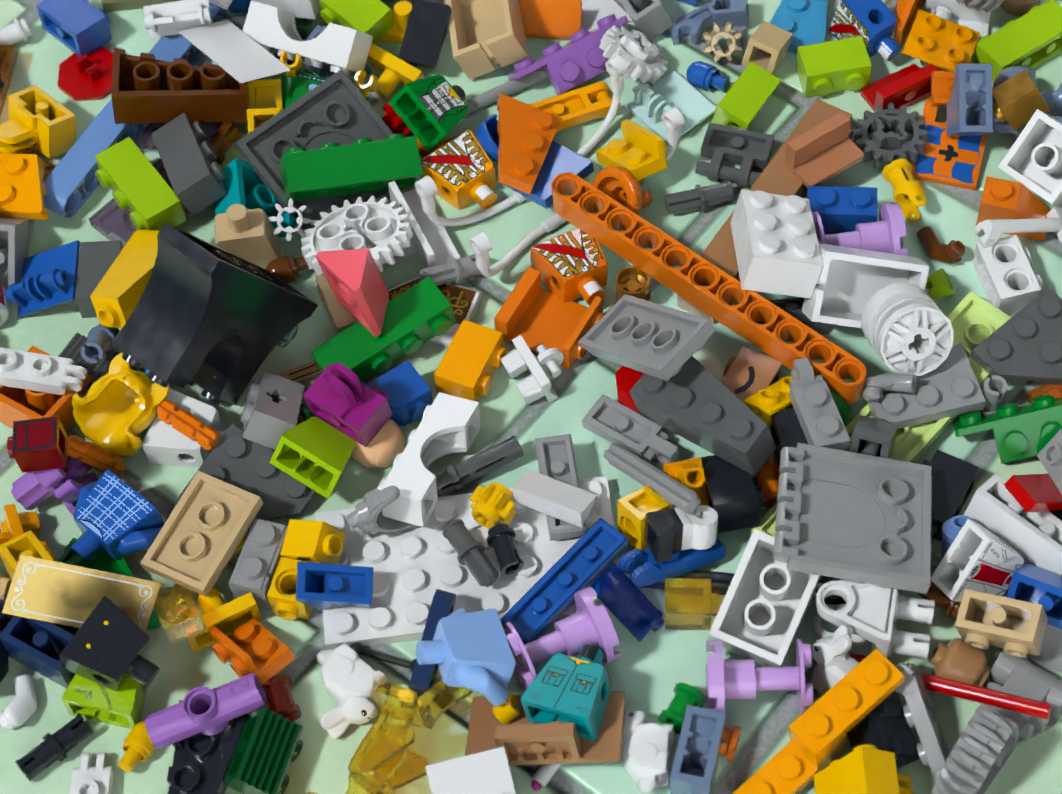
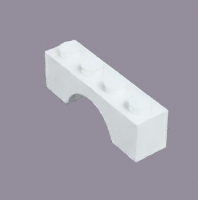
(336, 45)
(445, 429)

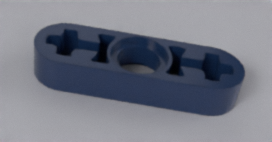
(441, 606)

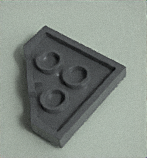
(1027, 343)
(248, 468)

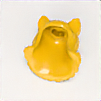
(118, 408)

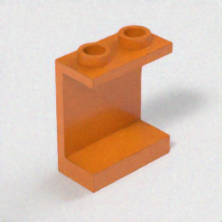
(546, 319)

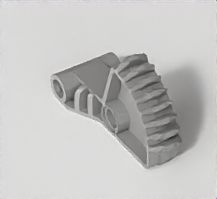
(997, 731)

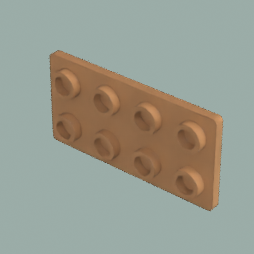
(546, 743)

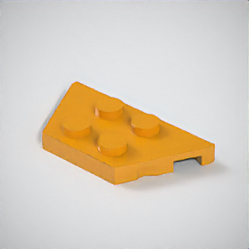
(22, 187)

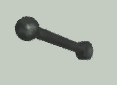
(358, 648)

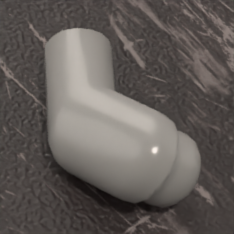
(888, 382)

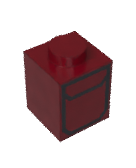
(38, 444)

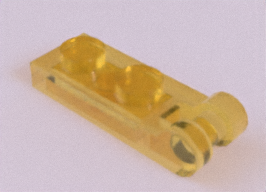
(178, 614)

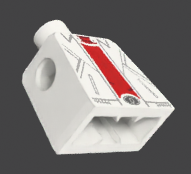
(977, 563)

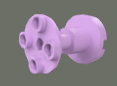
(878, 236)
(588, 626)
(742, 679)

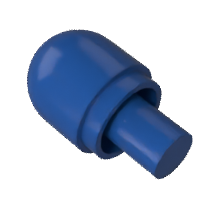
(706, 77)

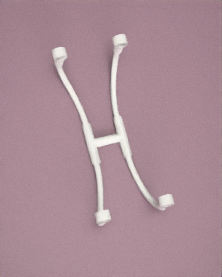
(481, 243)

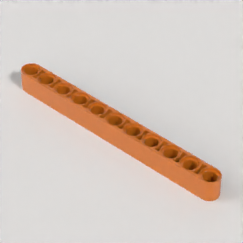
(696, 270)

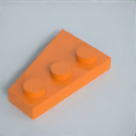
(523, 141)

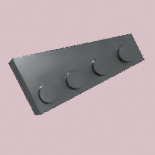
(706, 414)

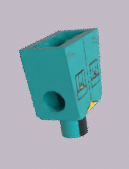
(570, 692)

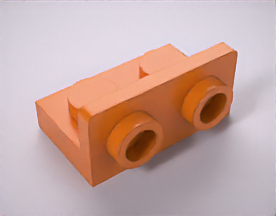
(252, 650)

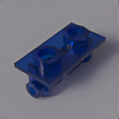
(627, 602)

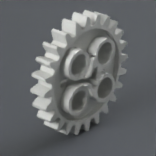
(360, 225)

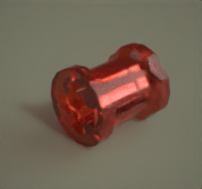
(280, 697)

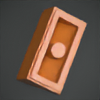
(551, 18)

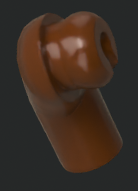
(938, 251)

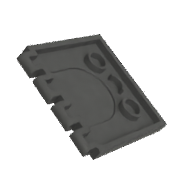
(324, 115)

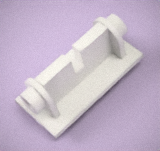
(172, 17)

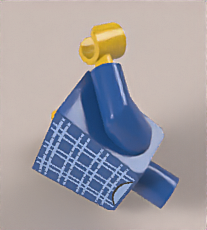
(114, 519)

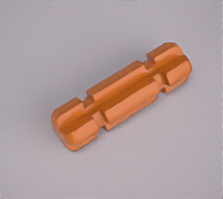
(188, 424)
(94, 455)

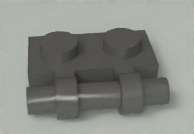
(734, 146)

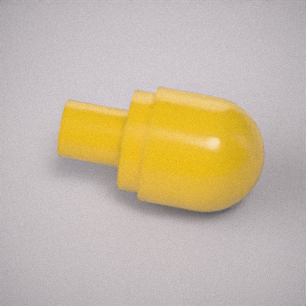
(136, 747)

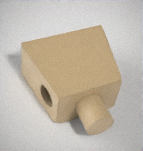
(247, 234)

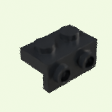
(887, 730)

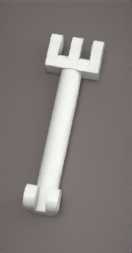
(993, 228)

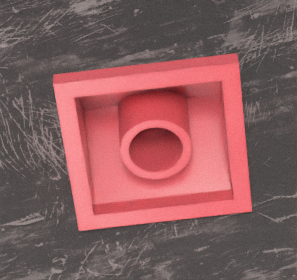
(357, 285)

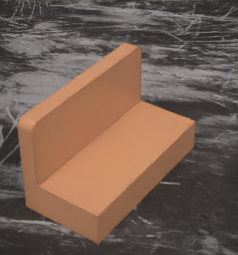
(823, 151)

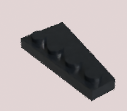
(204, 760)

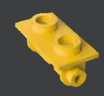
(770, 400)

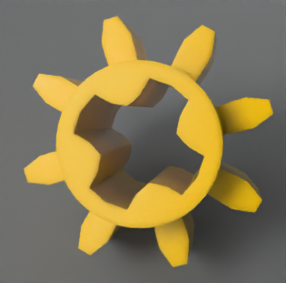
(492, 505)

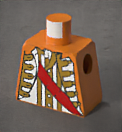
(571, 266)

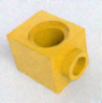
(633, 511)
(313, 542)
(283, 581)

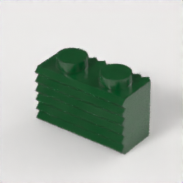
(264, 754)

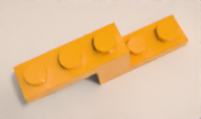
(821, 730)

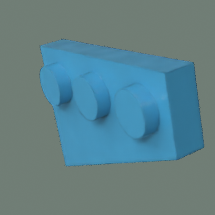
(803, 19)

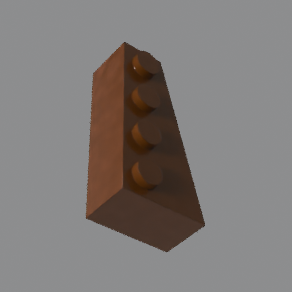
(162, 90)

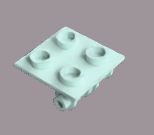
(669, 92)

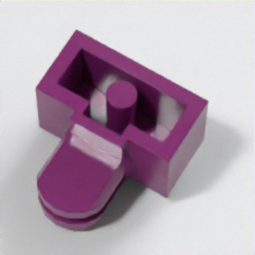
(348, 404)

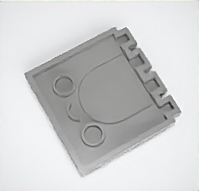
(854, 517)

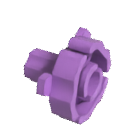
(38, 486)

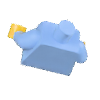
(475, 656)

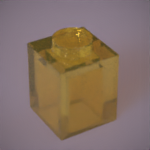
(689, 604)

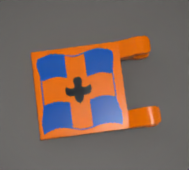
(948, 158)

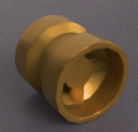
(632, 282)

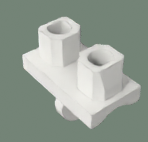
(537, 383)

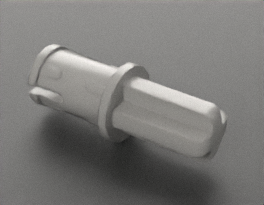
(451, 271)

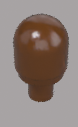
(287, 267)

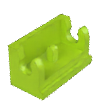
(746, 97)

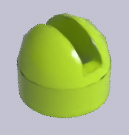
(939, 285)

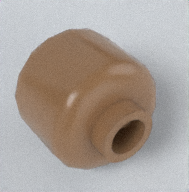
(960, 662)

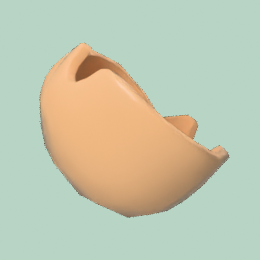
(382, 448)

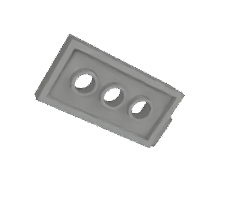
(647, 336)

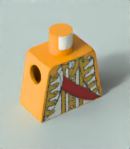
(462, 172)

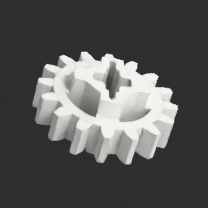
(640, 54)

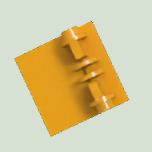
(940, 41)

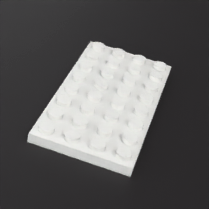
(420, 560)

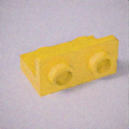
(638, 151)

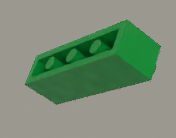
(350, 168)
(407, 325)

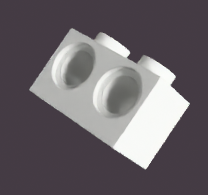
(1007, 268)

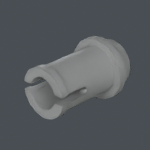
(994, 393)

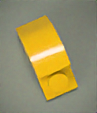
(264, 101)

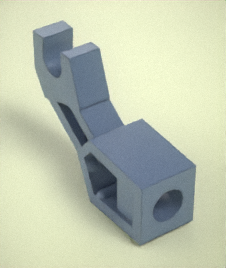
(714, 11)

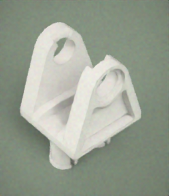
(871, 615)

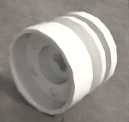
(907, 329)

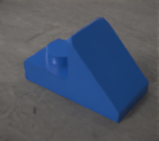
(333, 584)

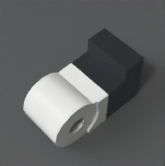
(676, 531)

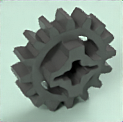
(890, 135)

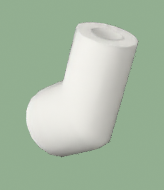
(22, 706)

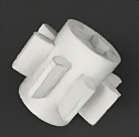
(290, 209)

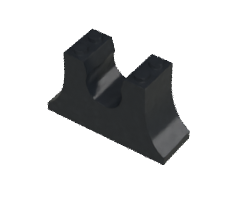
(208, 317)

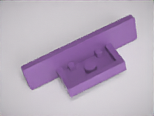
(574, 61)

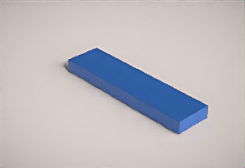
(570, 574)

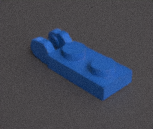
(648, 571)

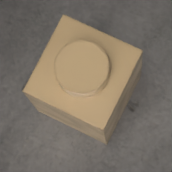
(767, 47)

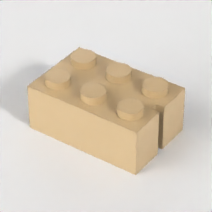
(486, 34)

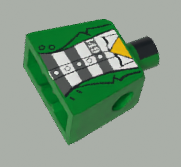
(430, 108)

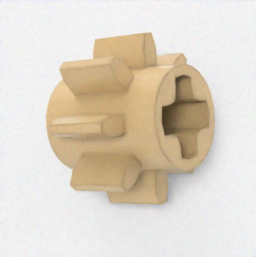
(717, 49)

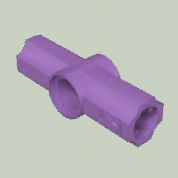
(188, 717)

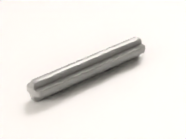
(651, 476)

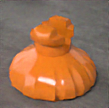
(623, 188)

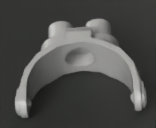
(369, 513)

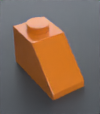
(1011, 201)

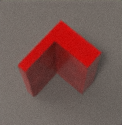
(900, 88)

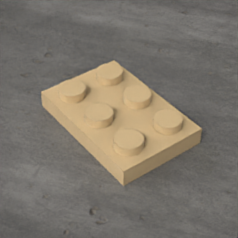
(202, 533)

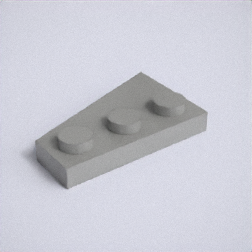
(938, 394)

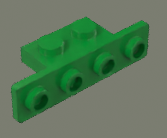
(1017, 430)

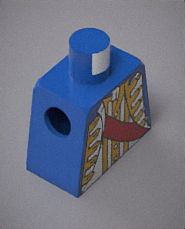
(866, 19)

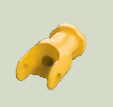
(906, 190)

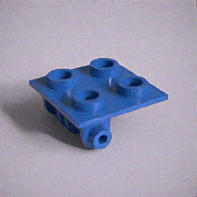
(46, 280)

